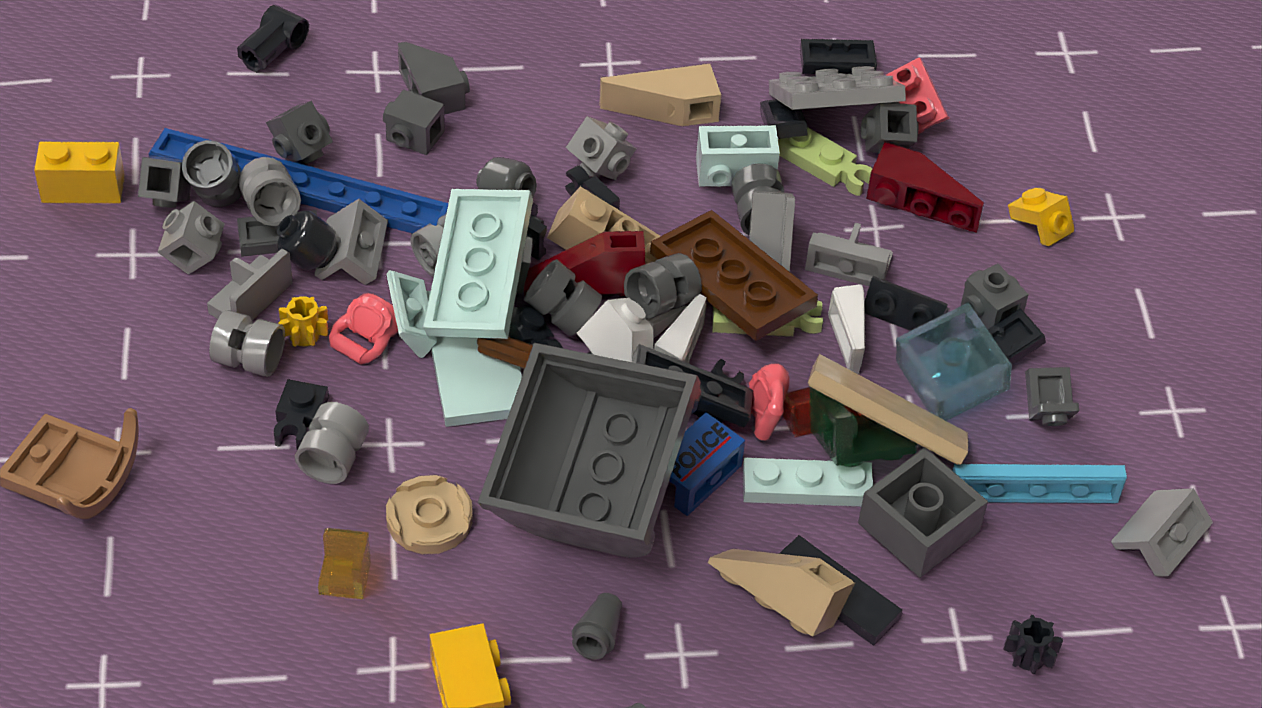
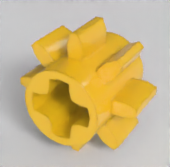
(304, 321)

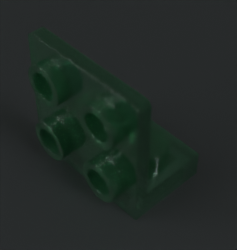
(853, 438)

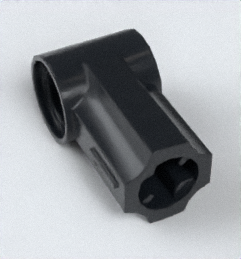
(276, 32)

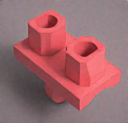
(920, 92)

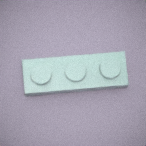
(804, 482)

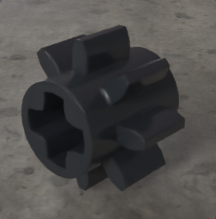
(1033, 644)

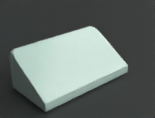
(410, 309)

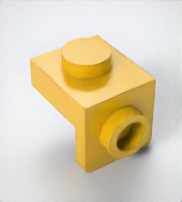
(1047, 211)

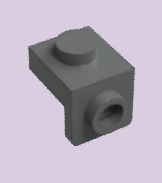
(1050, 395)

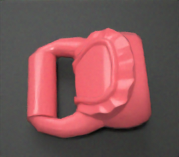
(370, 318)
(769, 392)

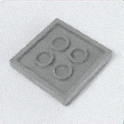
(836, 89)

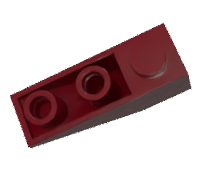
(919, 186)
(600, 260)

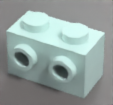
(728, 149)

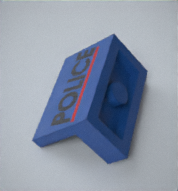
(704, 462)

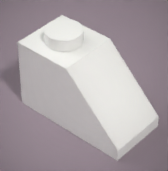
(617, 330)

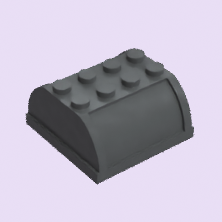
(589, 449)

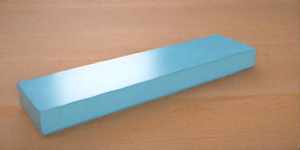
(1045, 482)

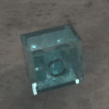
(953, 363)

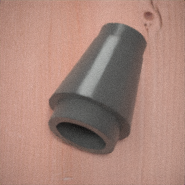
(598, 627)

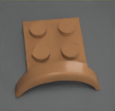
(72, 465)

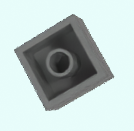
(922, 512)

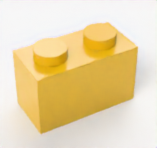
(79, 172)
(466, 669)

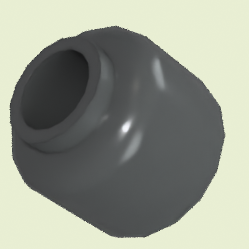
(506, 174)

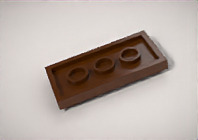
(738, 275)

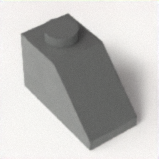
(433, 76)

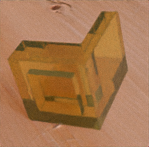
(345, 563)

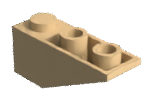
(669, 95)
(588, 216)
(795, 586)

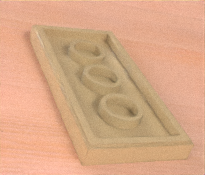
(889, 409)

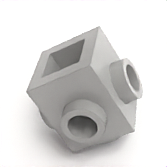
(601, 148)
(191, 237)

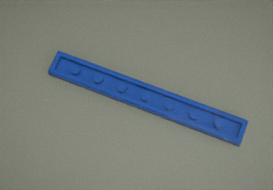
(324, 188)

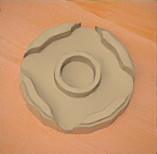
(429, 515)

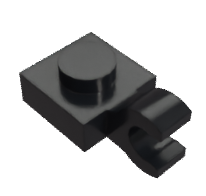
(530, 327)

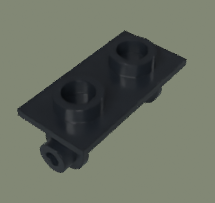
(901, 305)

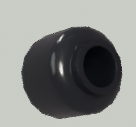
(307, 240)

